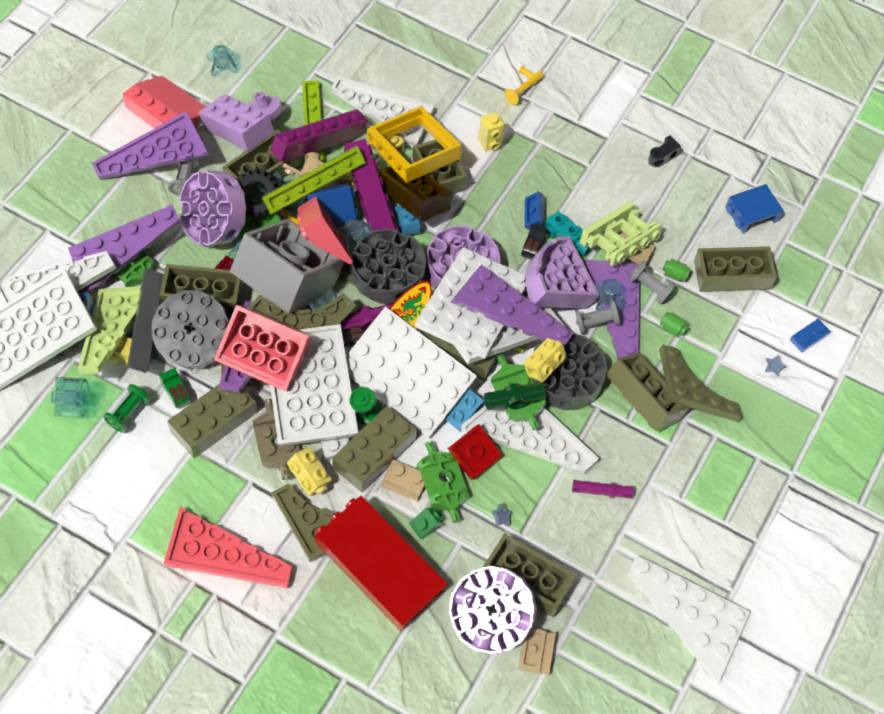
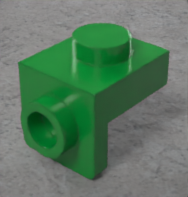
(426, 522)

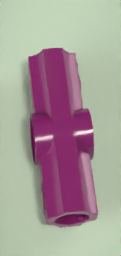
(363, 317)

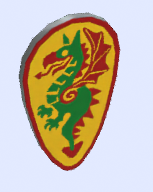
(412, 303)

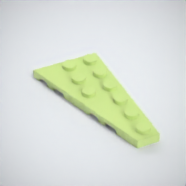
(113, 317)

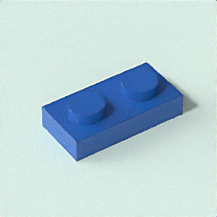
(533, 210)
(810, 335)

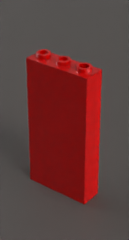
(379, 562)

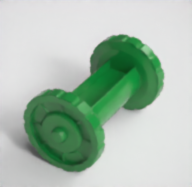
(364, 403)
(127, 407)

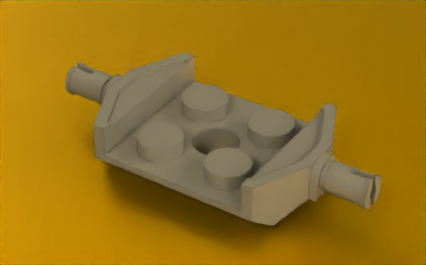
(265, 432)

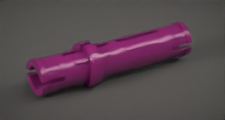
(596, 488)

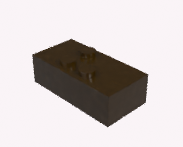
(420, 197)

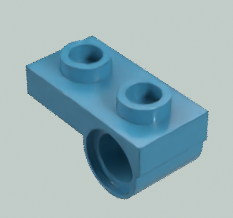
(407, 222)
(464, 409)

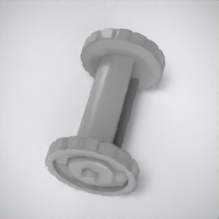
(183, 175)
(651, 282)
(597, 317)

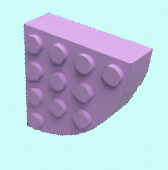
(559, 277)

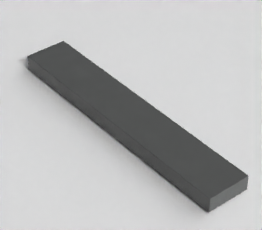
(142, 333)

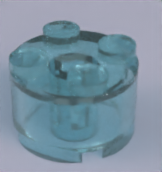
(70, 397)

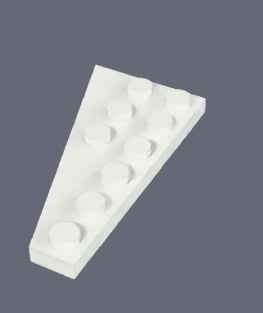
(380, 104)
(81, 273)

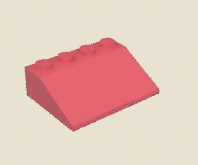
(160, 101)
(321, 230)
(262, 347)

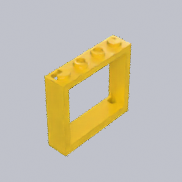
(379, 133)

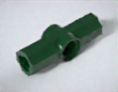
(514, 396)

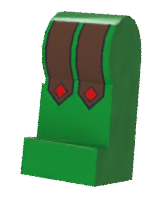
(174, 388)

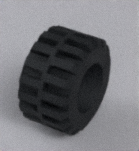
(257, 176)

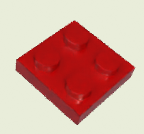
(474, 451)

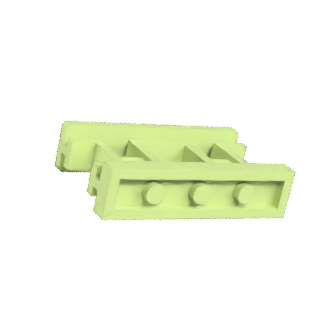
(622, 219)

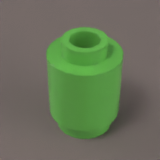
(676, 270)
(674, 324)

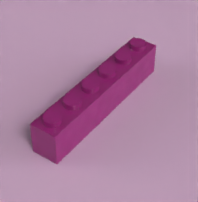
(318, 135)
(370, 190)

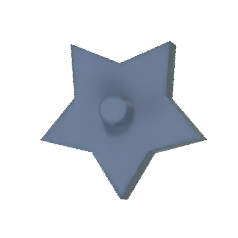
(774, 365)
(501, 515)

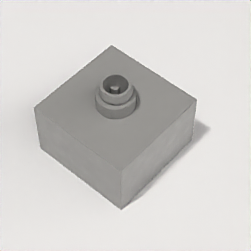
(285, 265)

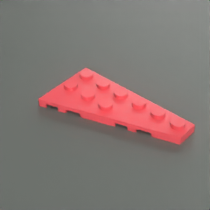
(214, 551)

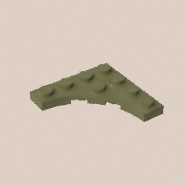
(330, 314)
(689, 391)
(302, 519)

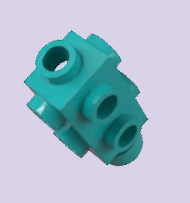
(561, 226)

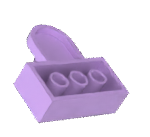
(241, 122)

